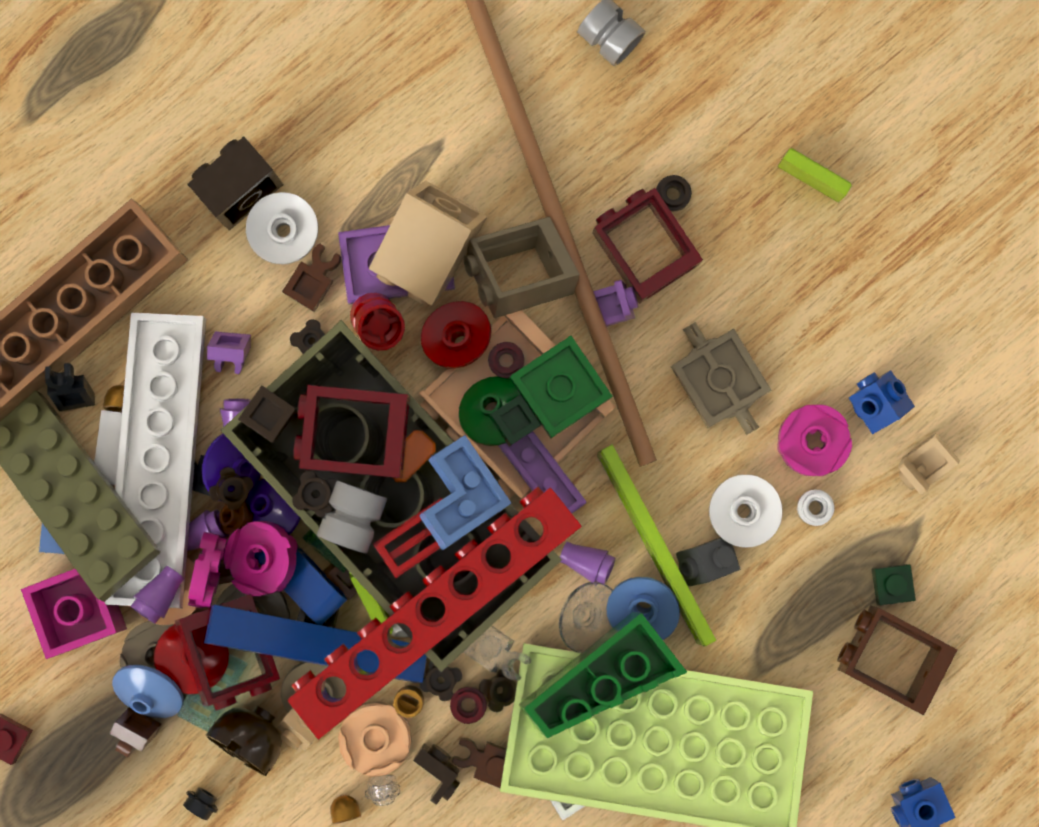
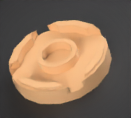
(375, 739)

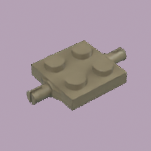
(721, 378)

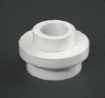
(825, 513)

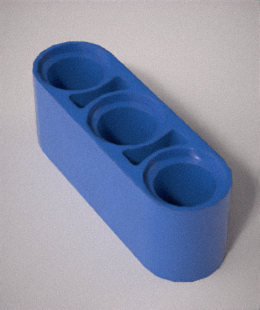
(311, 588)

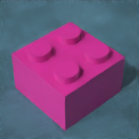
(69, 614)

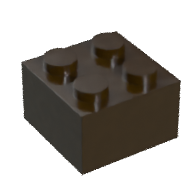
(234, 182)

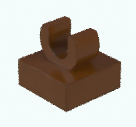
(134, 731)

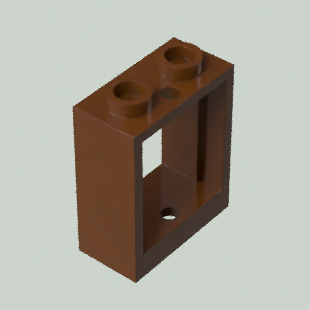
(929, 675)

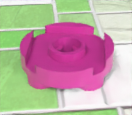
(808, 420)
(279, 552)
(205, 572)

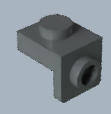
(707, 562)

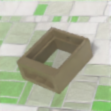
(552, 252)

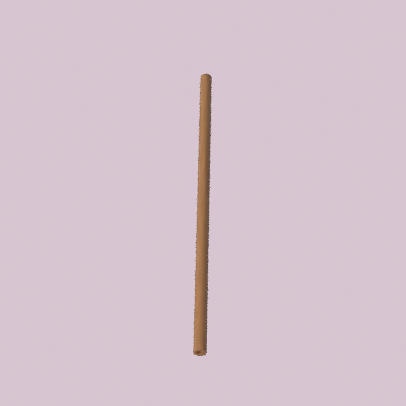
(553, 209)

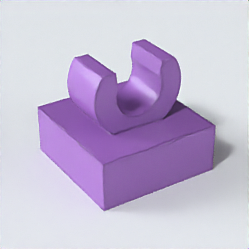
(229, 348)

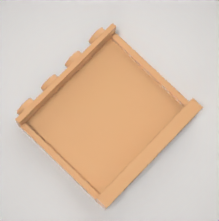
(446, 392)

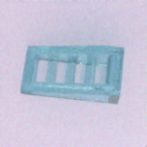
(199, 719)

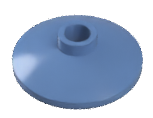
(664, 607)
(147, 691)

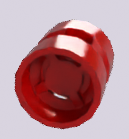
(377, 321)

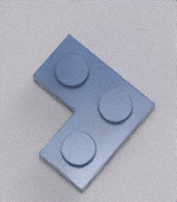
(473, 494)

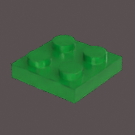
(561, 386)

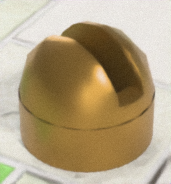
(114, 399)
(405, 706)
(344, 809)

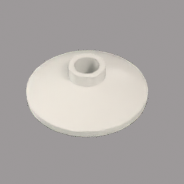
(274, 212)
(764, 511)

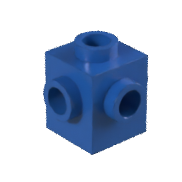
(880, 400)
(921, 804)

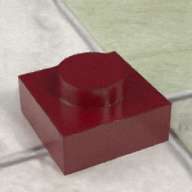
(12, 739)

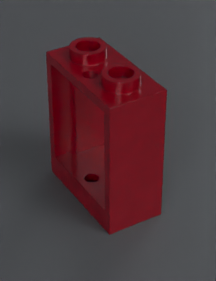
(637, 203)
(396, 431)
(226, 696)

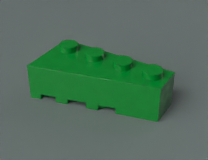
(605, 675)

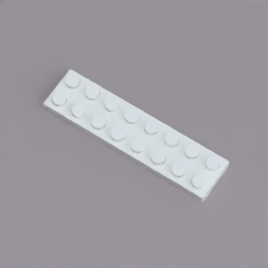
(160, 438)

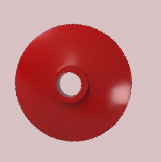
(448, 324)
(171, 659)

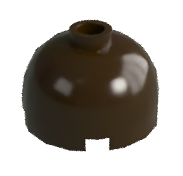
(248, 737)

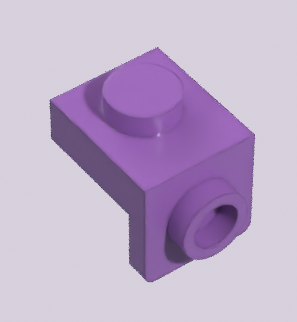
(616, 303)

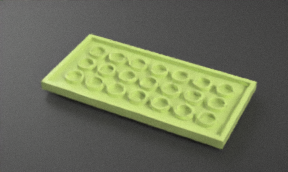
(681, 752)

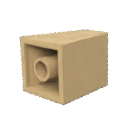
(426, 242)

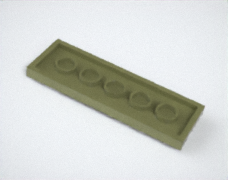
(73, 497)

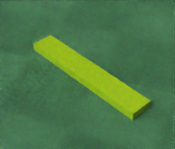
(655, 545)

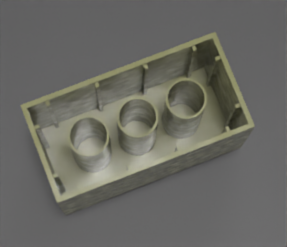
(358, 435)

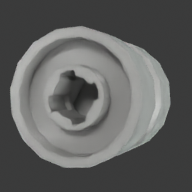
(612, 32)
(351, 517)

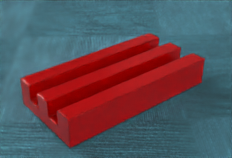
(389, 557)

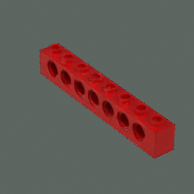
(324, 712)

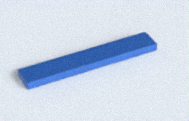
(292, 639)

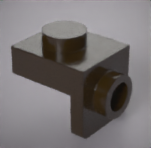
(437, 763)

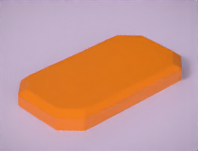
(417, 451)

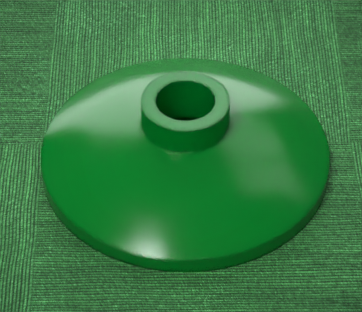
(472, 411)

